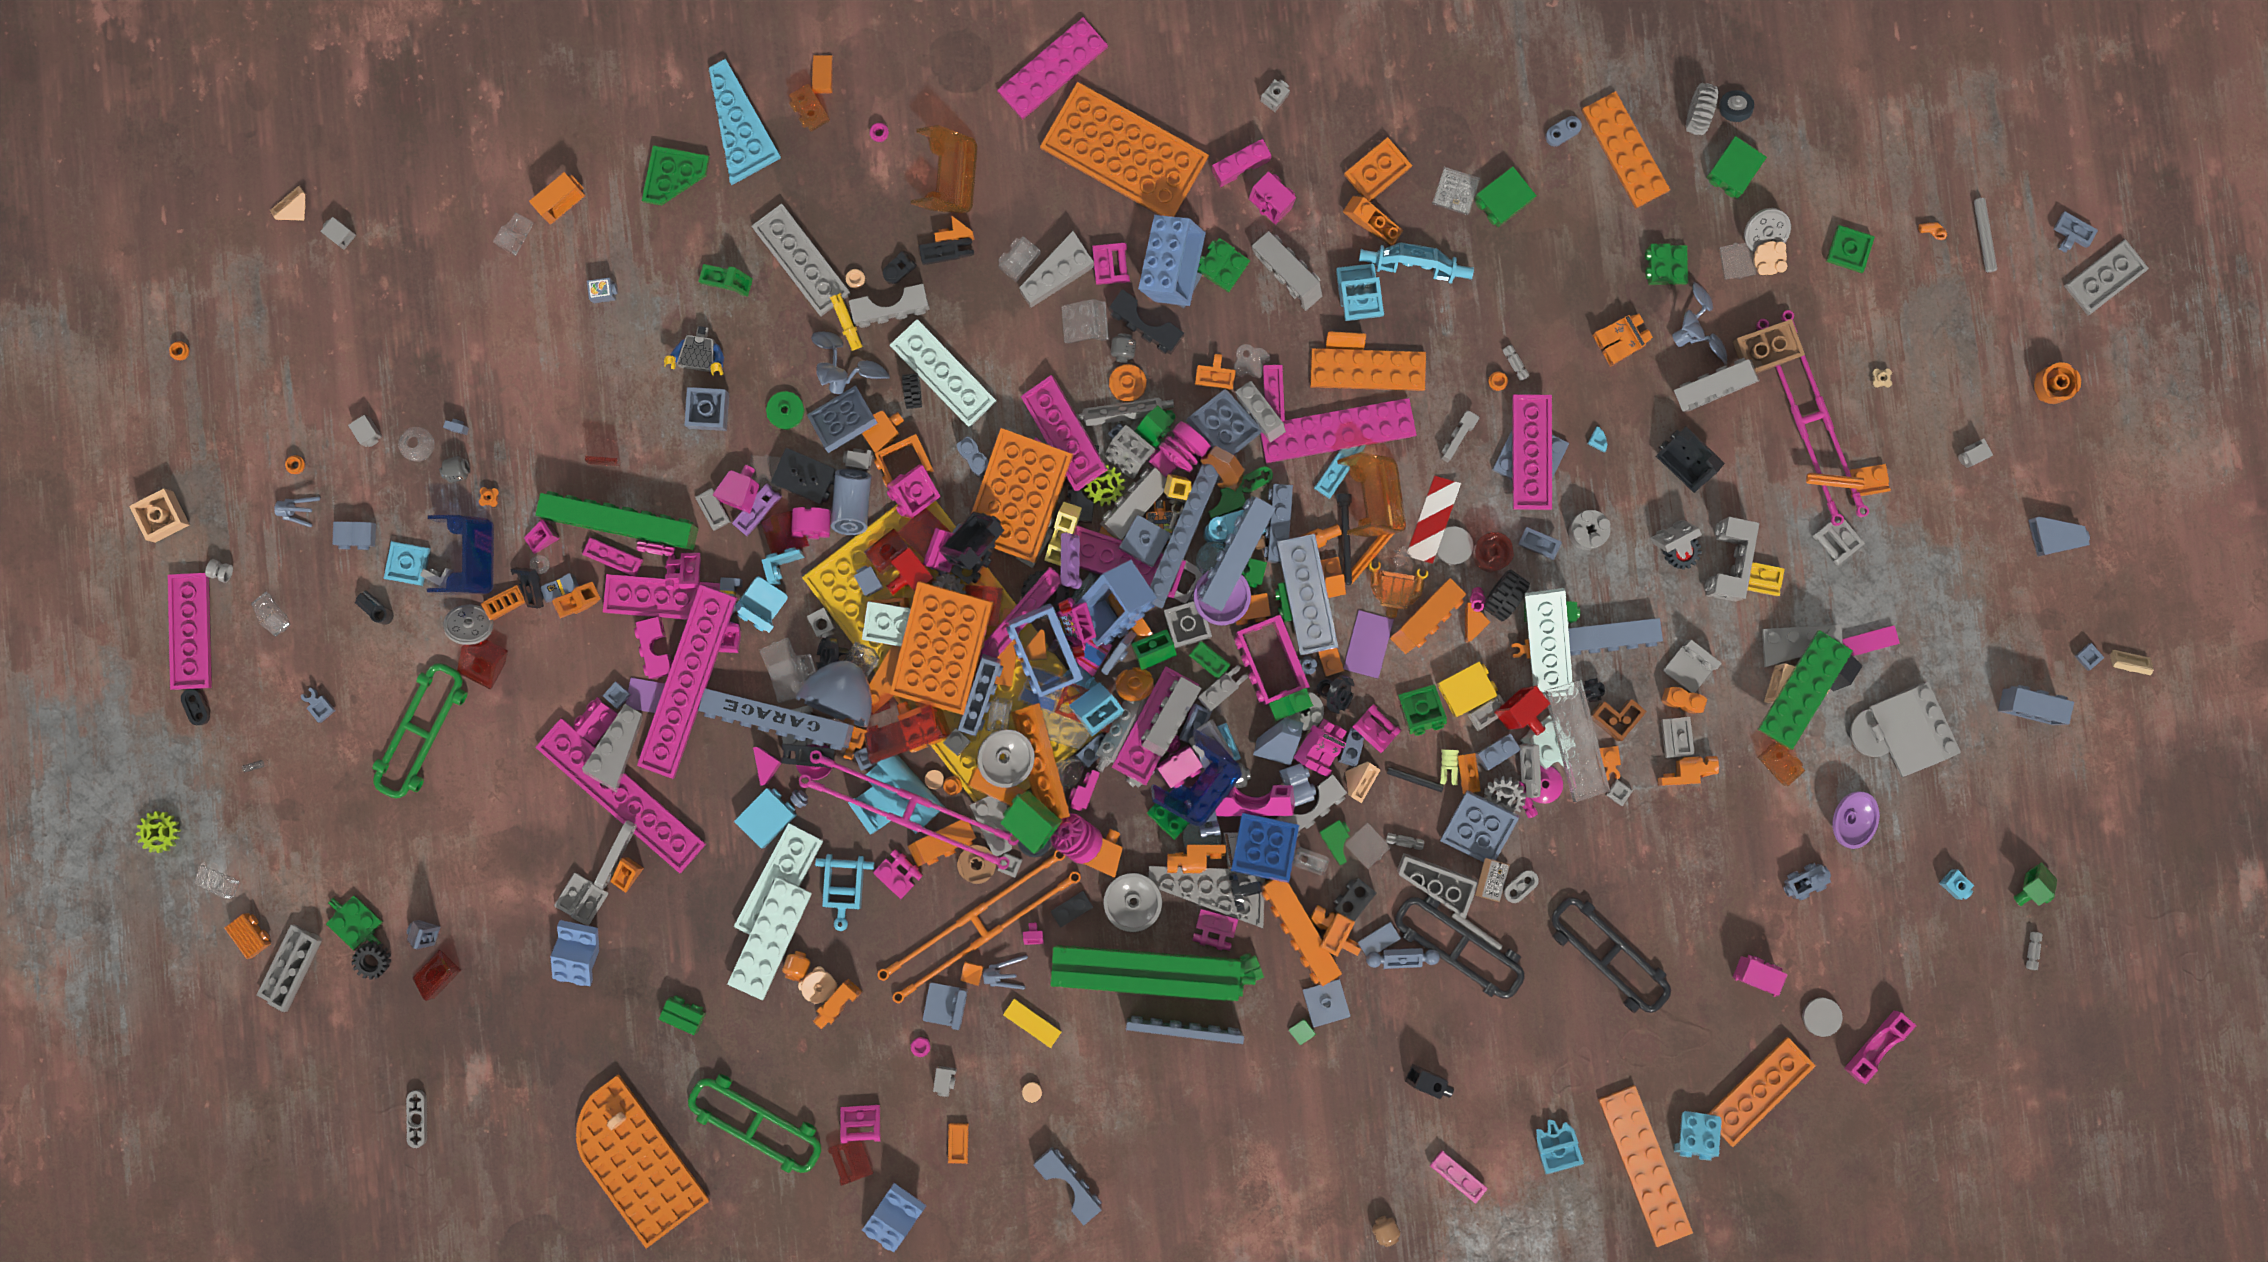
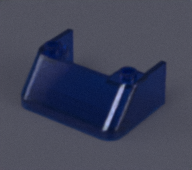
(476, 555)
(1209, 790)

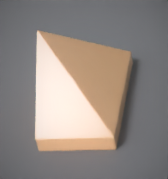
(291, 207)
(1360, 780)

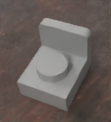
(434, 576)

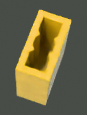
(1467, 689)

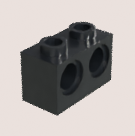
(957, 571)
(1358, 903)

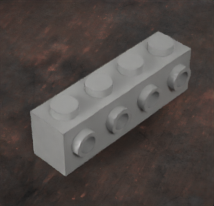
(1134, 503)

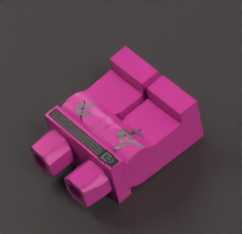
(1321, 747)

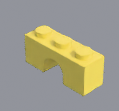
(1065, 523)

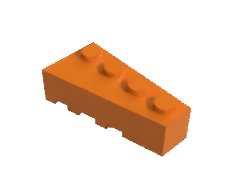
(1428, 616)

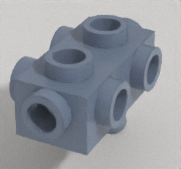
(1813, 878)

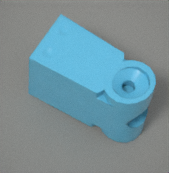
(1220, 527)

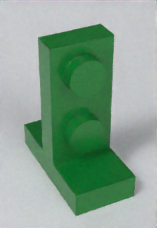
(728, 279)

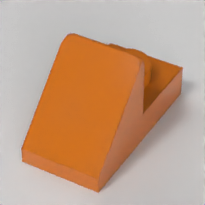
(959, 231)
(1333, 577)

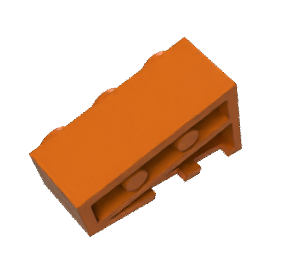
(929, 848)

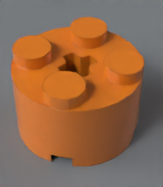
(2047, 379)

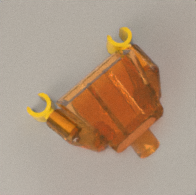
(1396, 589)

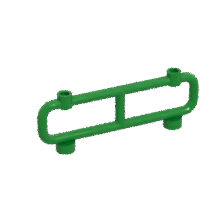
(455, 696)
(722, 1085)

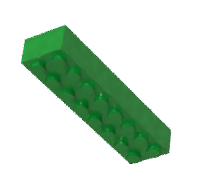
(617, 521)

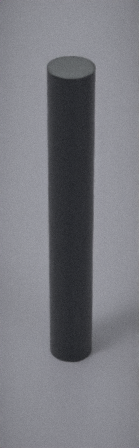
(1415, 779)

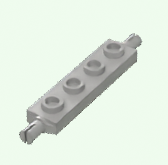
(1121, 411)
(1119, 732)

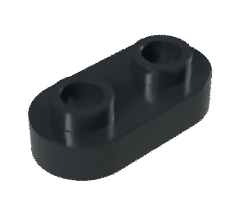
(194, 708)

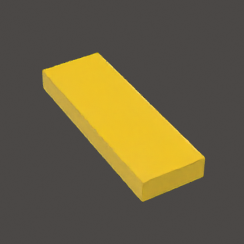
(1032, 1023)

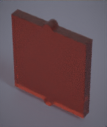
(602, 461)

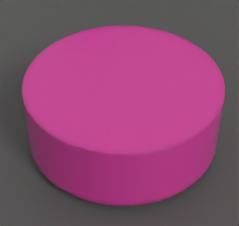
(920, 1046)

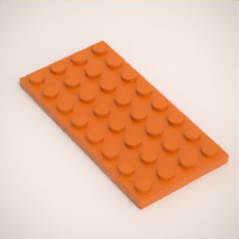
(1124, 151)

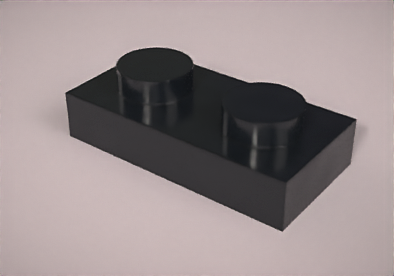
(1071, 909)

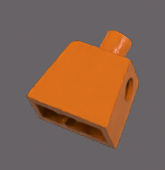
(884, 432)
(1108, 856)

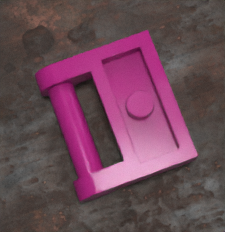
(1104, 264)
(1373, 731)
(860, 1117)

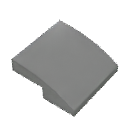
(581, 899)

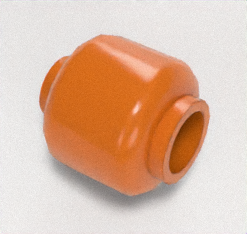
(796, 966)

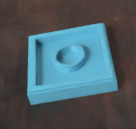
(406, 563)

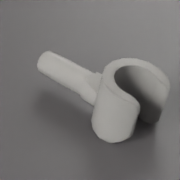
(1174, 516)

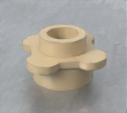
(1878, 382)

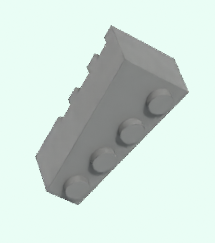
(1059, 269)
(1288, 269)
(1717, 385)
(1171, 716)
(613, 751)
(1442, 884)

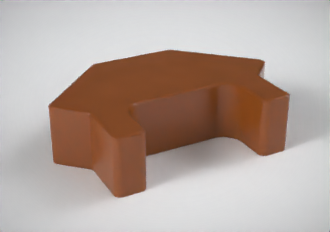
(1226, 466)

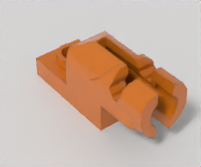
(1690, 769)
(1195, 858)
(1322, 922)

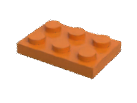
(1378, 170)

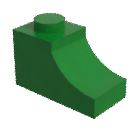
(1229, 502)
(1290, 704)
(1334, 838)

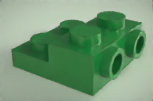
(1223, 264)
(1667, 264)
(1422, 710)

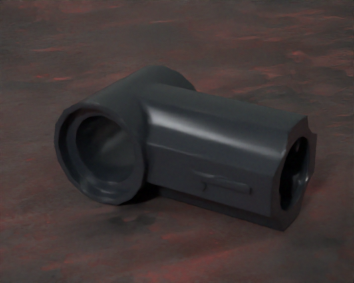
(373, 607)

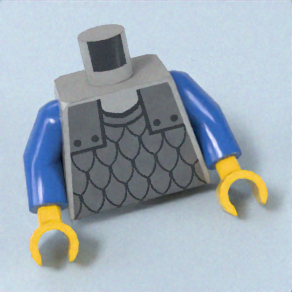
(697, 353)

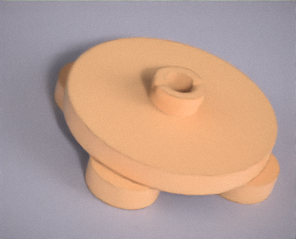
(1770, 258)
(817, 985)

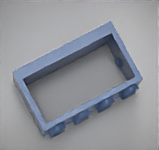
(1172, 260)
(1132, 594)
(1056, 684)

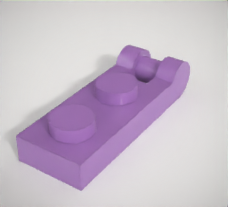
(747, 522)
(1070, 560)

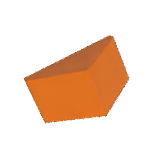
(1474, 622)
(1036, 649)
(626, 874)

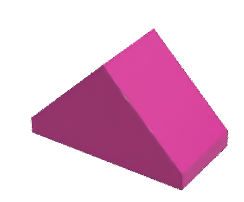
(541, 536)
(766, 765)

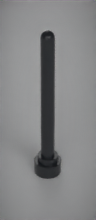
(1344, 502)

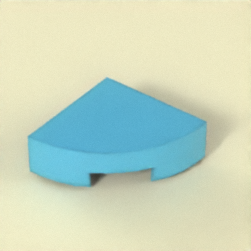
(1598, 440)

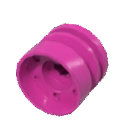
(1185, 446)
(1077, 839)

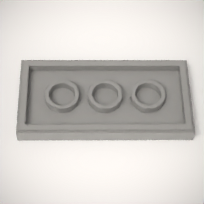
(2106, 277)

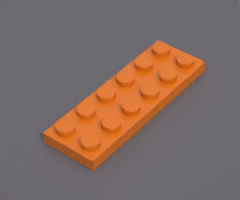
(1625, 150)
(1368, 369)
(1044, 774)
(1761, 1090)

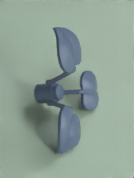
(1692, 328)
(836, 376)

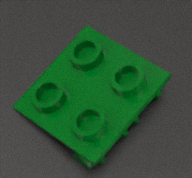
(1167, 820)

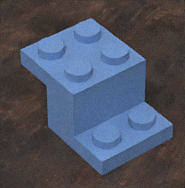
(574, 953)
(893, 1218)

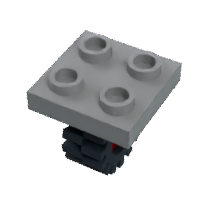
(1679, 544)

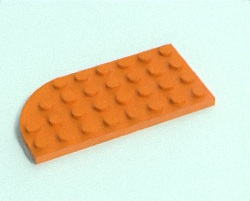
(636, 1164)

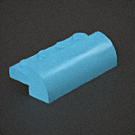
(899, 775)

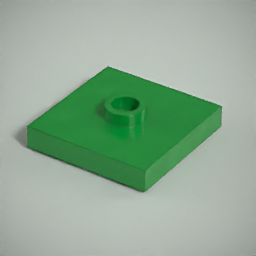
(1850, 249)

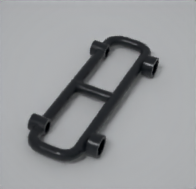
(1510, 958)
(1633, 1001)

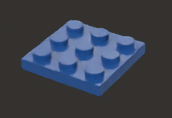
(1265, 847)

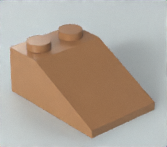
(1770, 346)

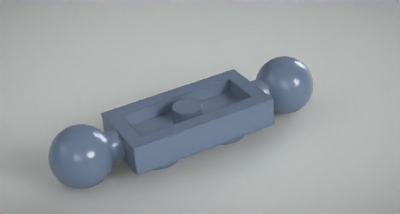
(1402, 958)

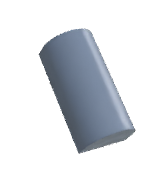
(1196, 718)

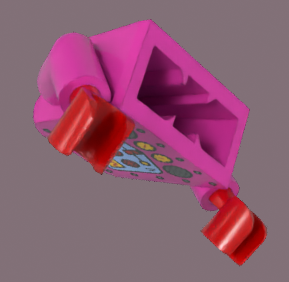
(1076, 624)

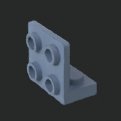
(945, 1005)

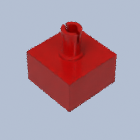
(910, 571)
(1523, 709)

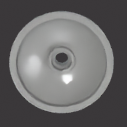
(1016, 763)
(1129, 916)

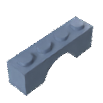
(1052, 1166)

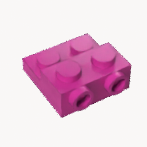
(912, 492)
(1082, 795)

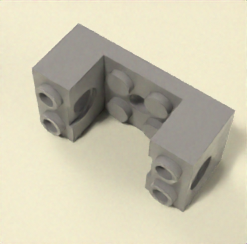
(1736, 585)

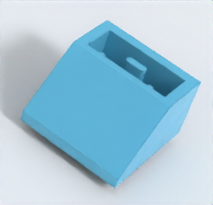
(1096, 709)

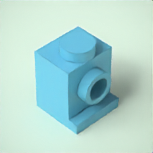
(1951, 882)

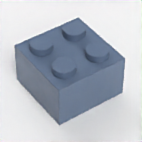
(707, 409)

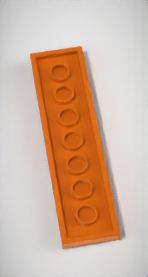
(1645, 1166)

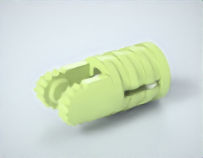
(1449, 761)

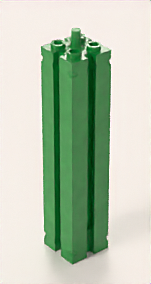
(1148, 972)

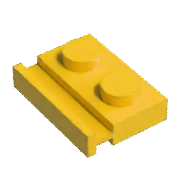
(1765, 579)

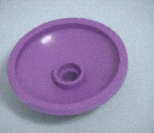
(1233, 609)
(1856, 819)

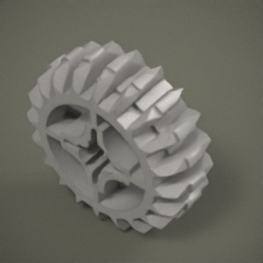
(1702, 109)

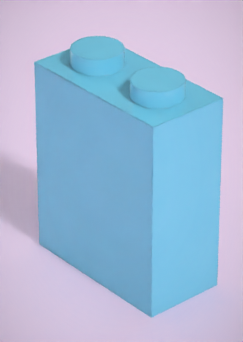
(766, 817)

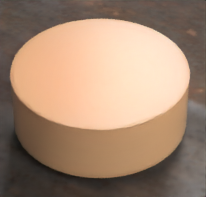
(855, 278)
(934, 779)
(1032, 1092)
(616, 1120)

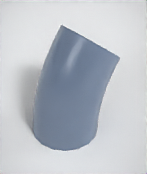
(850, 501)

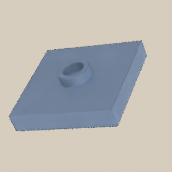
(1144, 541)
(1119, 653)
(1326, 1003)

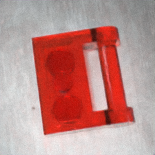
(856, 1158)

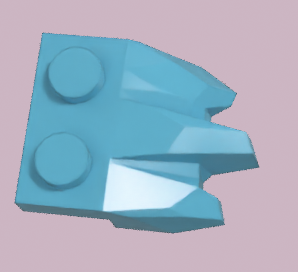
(1558, 1148)

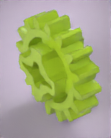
(1110, 474)
(149, 832)

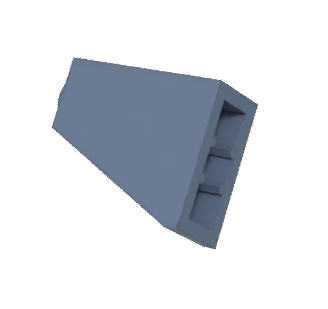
(2057, 536)
(1280, 741)

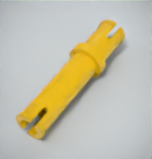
(846, 322)

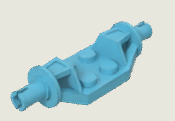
(1416, 255)

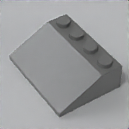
(1915, 729)

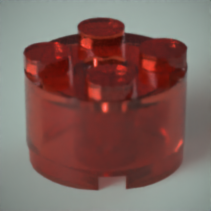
(1503, 551)

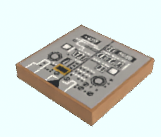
(1492, 880)

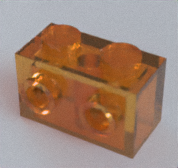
(809, 108)
(1781, 763)

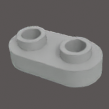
(1522, 889)

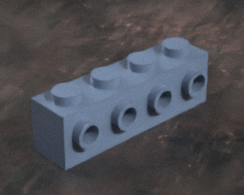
(1280, 521)
(980, 692)

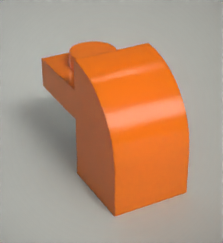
(576, 601)

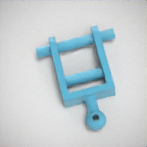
(860, 865)

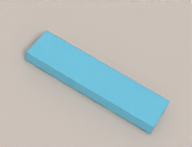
(1336, 472)

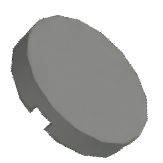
(1455, 546)
(1822, 1017)

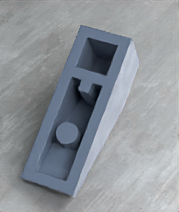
(422, 934)

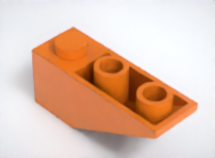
(1372, 219)

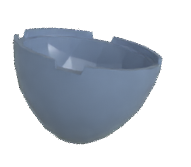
(839, 692)

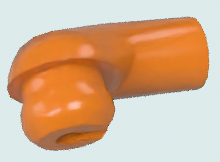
(1934, 229)

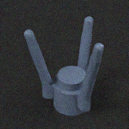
(287, 508)
(992, 976)

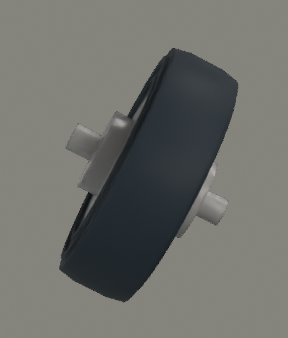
(1736, 106)

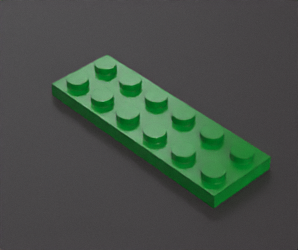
(1805, 690)

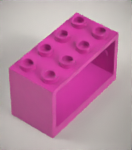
(1289, 652)

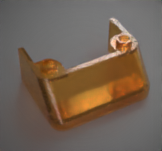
(955, 171)
(1380, 494)

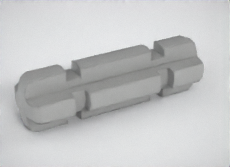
(1515, 362)
(1405, 841)
(2034, 950)

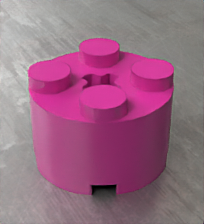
(811, 522)

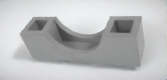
(913, 301)
(1329, 792)

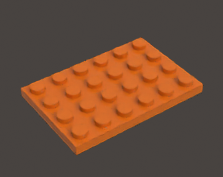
(1022, 491)
(941, 647)

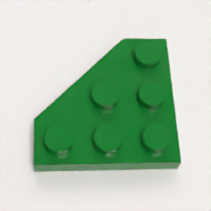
(672, 173)

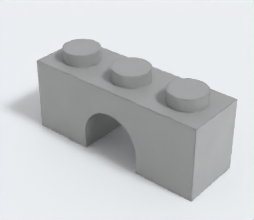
(1262, 412)

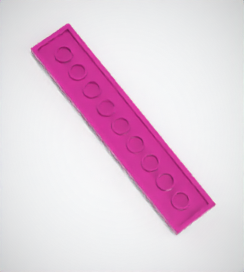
(687, 681)
(654, 822)

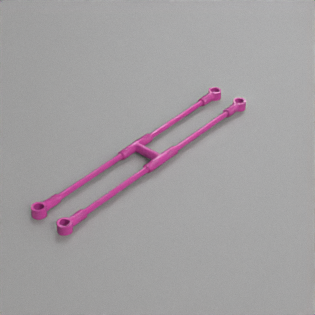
(1822, 414)
(905, 819)

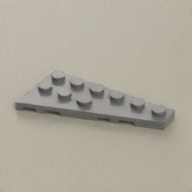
(1211, 890)

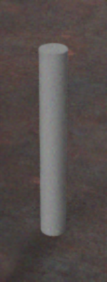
(1475, 930)

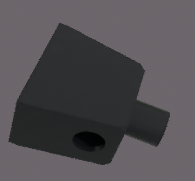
(1428, 1082)

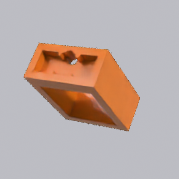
(557, 197)
(897, 447)

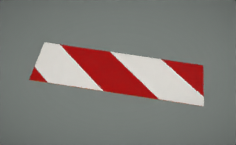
(1433, 519)

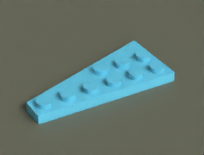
(742, 133)

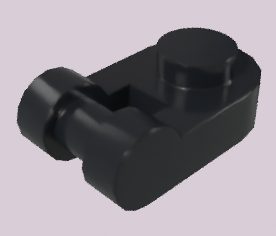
(893, 273)

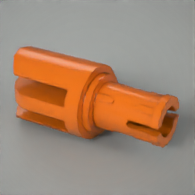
(1323, 536)

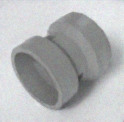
(217, 570)

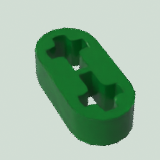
(1258, 483)

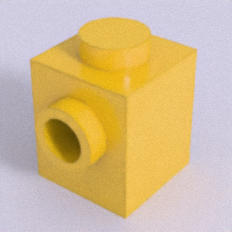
(1177, 487)

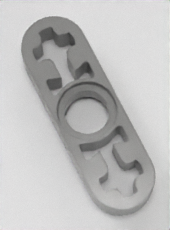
(423, 1113)

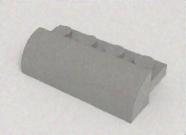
(289, 967)

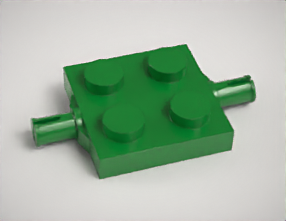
(354, 922)

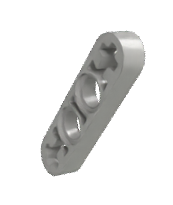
(615, 854)

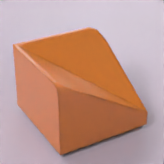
(972, 973)

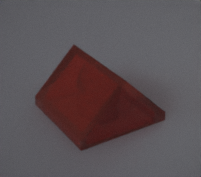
(779, 534)
(885, 551)
(435, 975)

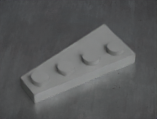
(1791, 642)

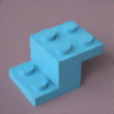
(1359, 292)

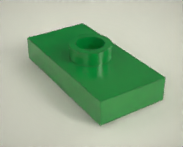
(1209, 660)

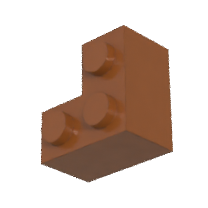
(1619, 722)

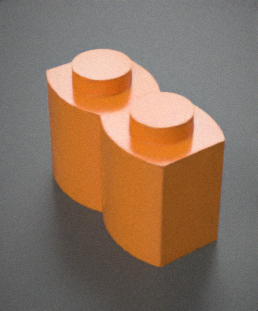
(1688, 702)

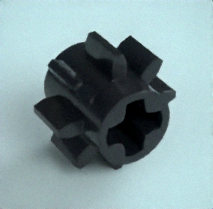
(1594, 690)

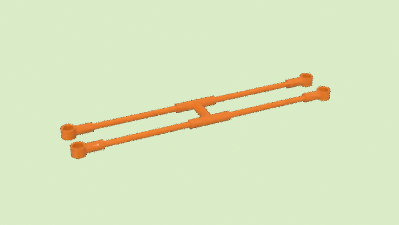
(985, 935)

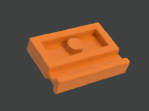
(1875, 479)

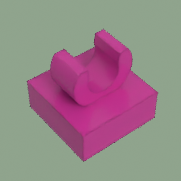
(1033, 935)

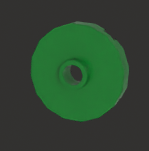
(785, 420)

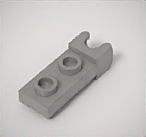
(1466, 424)

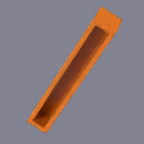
(1301, 931)

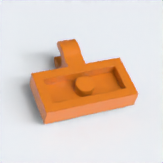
(1215, 375)

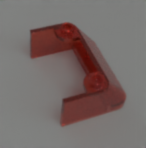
(906, 734)

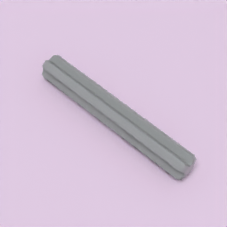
(1985, 235)

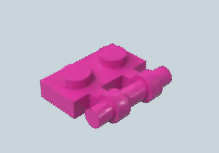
(689, 571)
(895, 879)
(1218, 924)

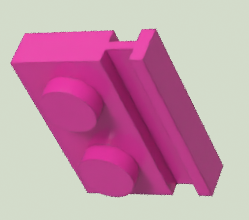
(934, 557)

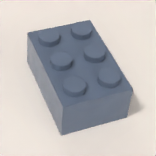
(2036, 705)

